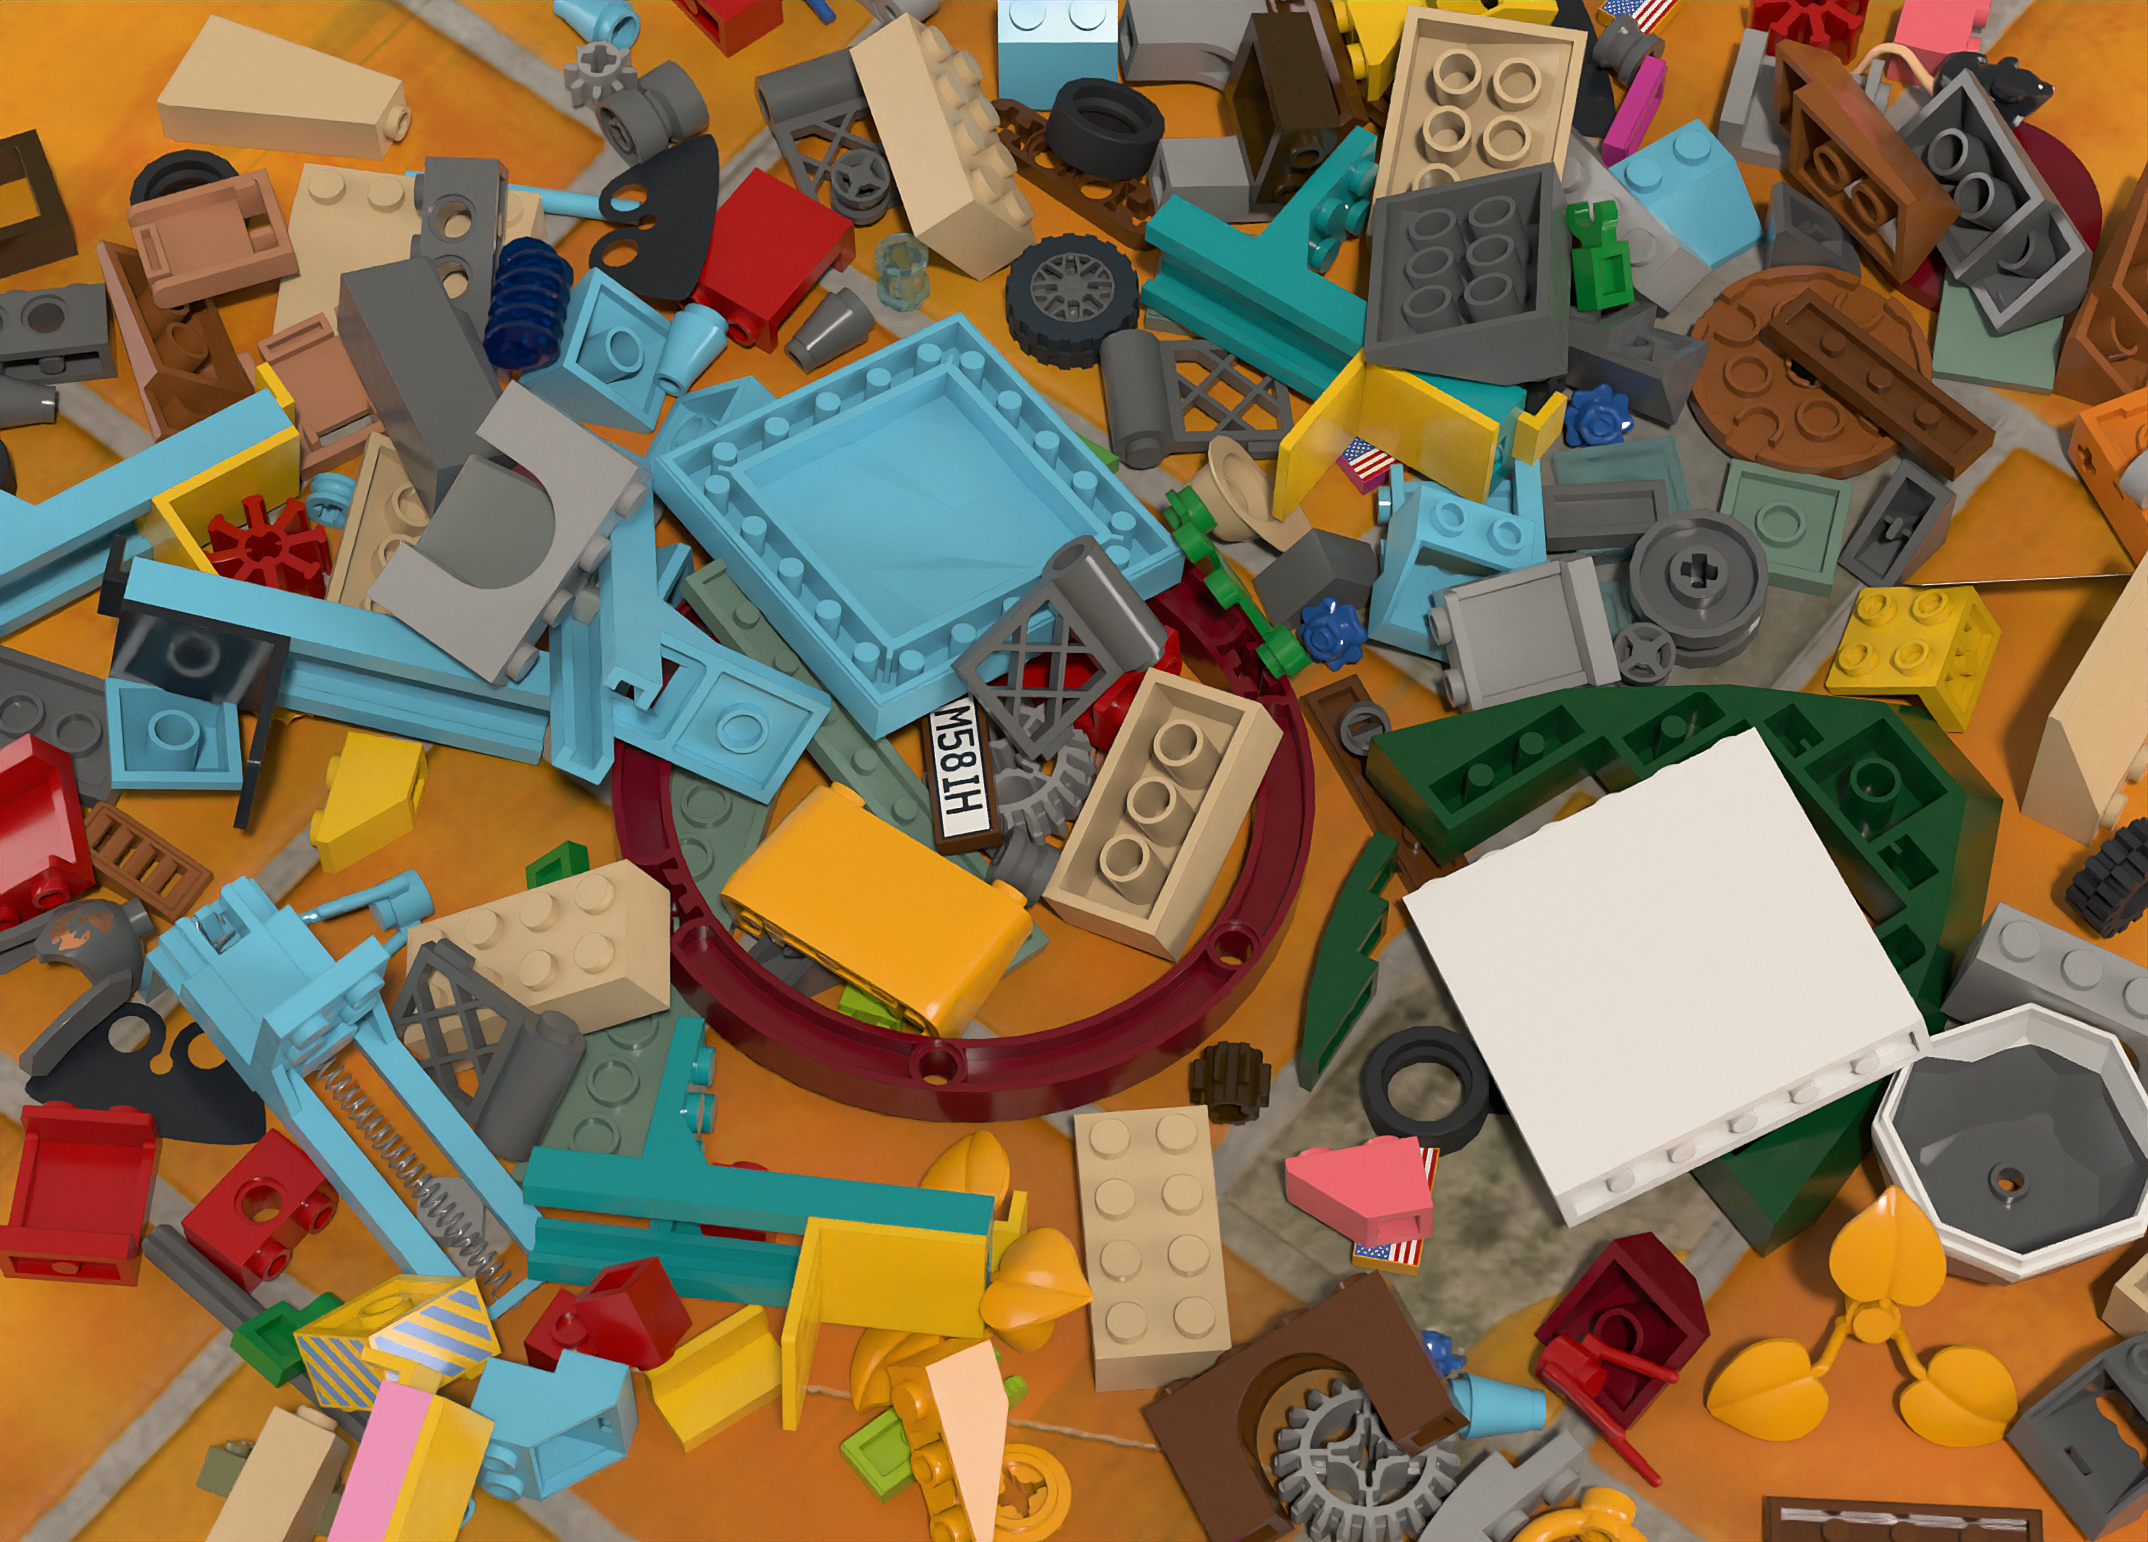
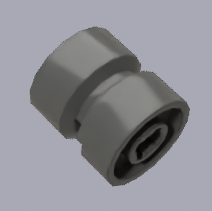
(660, 110)

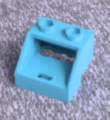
(1449, 526)
(553, 1424)

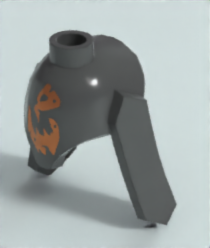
(102, 944)

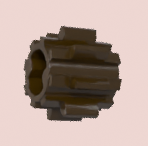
(1231, 1082)

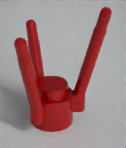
(1577, 1378)

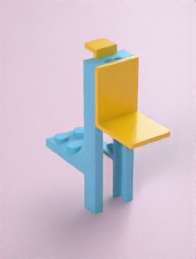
(153, 499)

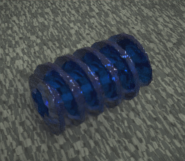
(528, 306)

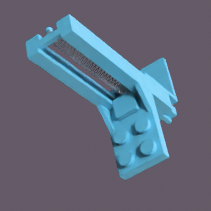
(285, 1009)

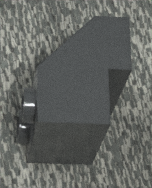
(2103, 1476)

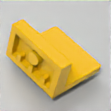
(1920, 644)

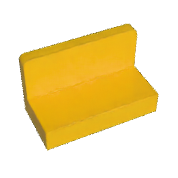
(717, 1378)

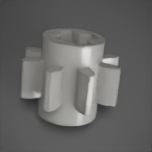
(599, 73)

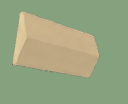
(378, 519)

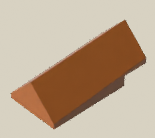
(1857, 160)
(2109, 337)
(175, 353)

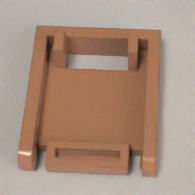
(199, 244)
(324, 388)

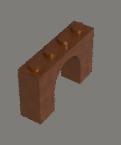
(1214, 1420)

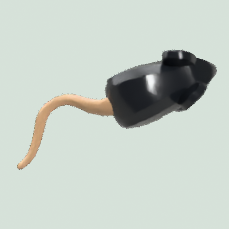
(2011, 89)

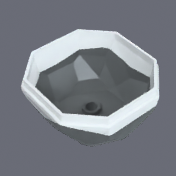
(2026, 1104)

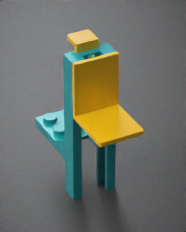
(1290, 322)
(866, 1252)

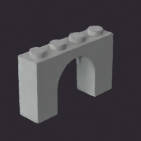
(1195, 44)
(590, 492)
(2029, 961)

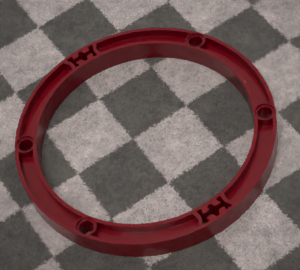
(1014, 1073)

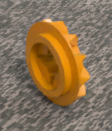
(1034, 1471)

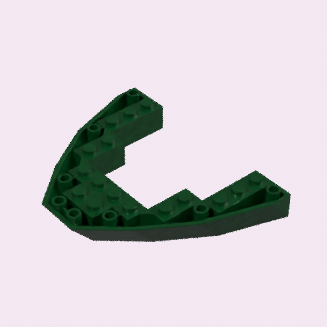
(1877, 782)

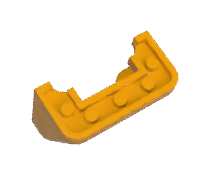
(880, 910)

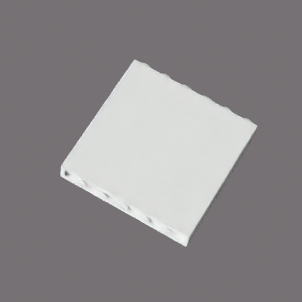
(1666, 976)

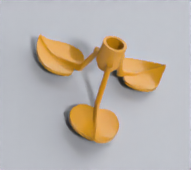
(1879, 1262)
(1034, 1284)

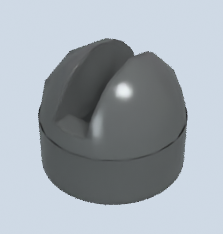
(1359, 739)

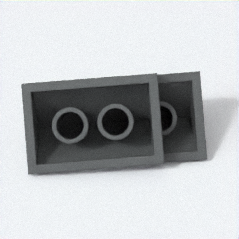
(2012, 231)
(1633, 357)
(420, 370)

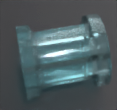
(902, 268)

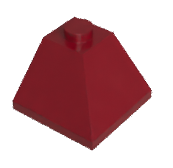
(1638, 1303)

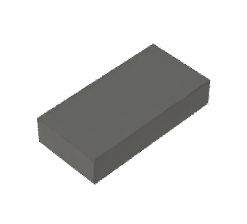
(1601, 513)

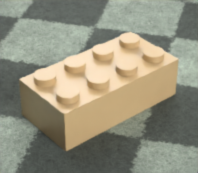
(944, 146)
(1163, 814)
(570, 947)
(1151, 1246)

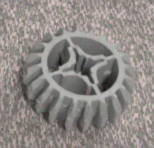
(1026, 794)
(1338, 1466)

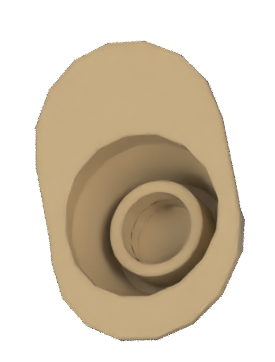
(1242, 498)

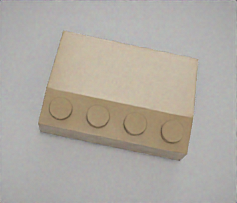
(1476, 100)
(367, 220)
(2097, 727)

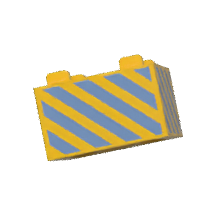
(409, 1316)

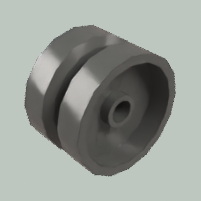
(1701, 583)

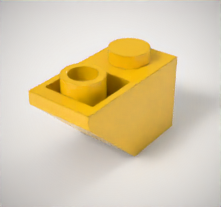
(1373, 39)
(371, 798)

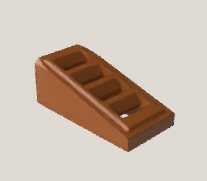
(112, 833)

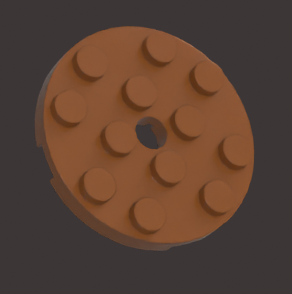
(1766, 411)

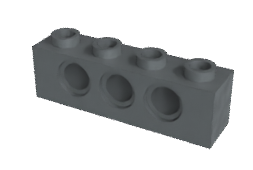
(471, 186)
(81, 338)

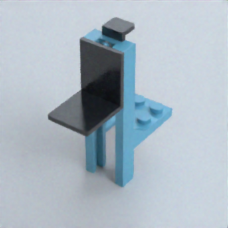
(308, 655)

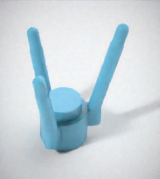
(393, 903)

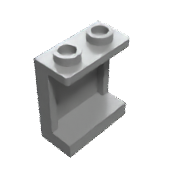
(1748, 108)
(1524, 633)

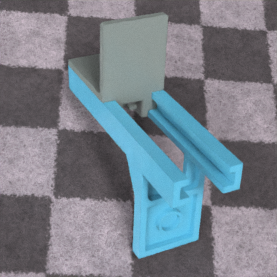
(720, 707)

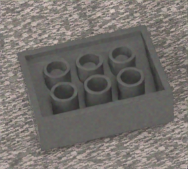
(1473, 278)

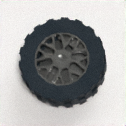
(1064, 274)

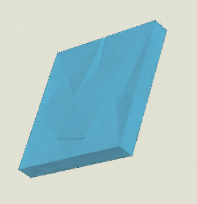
(905, 516)

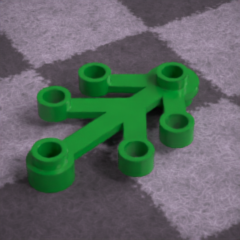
(1191, 524)

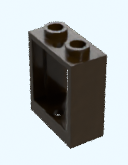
(1281, 105)
(41, 238)

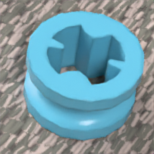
(329, 499)

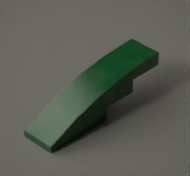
(1344, 971)

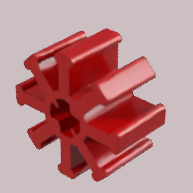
(1817, 23)
(275, 555)

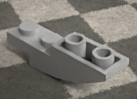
(1498, 1499)

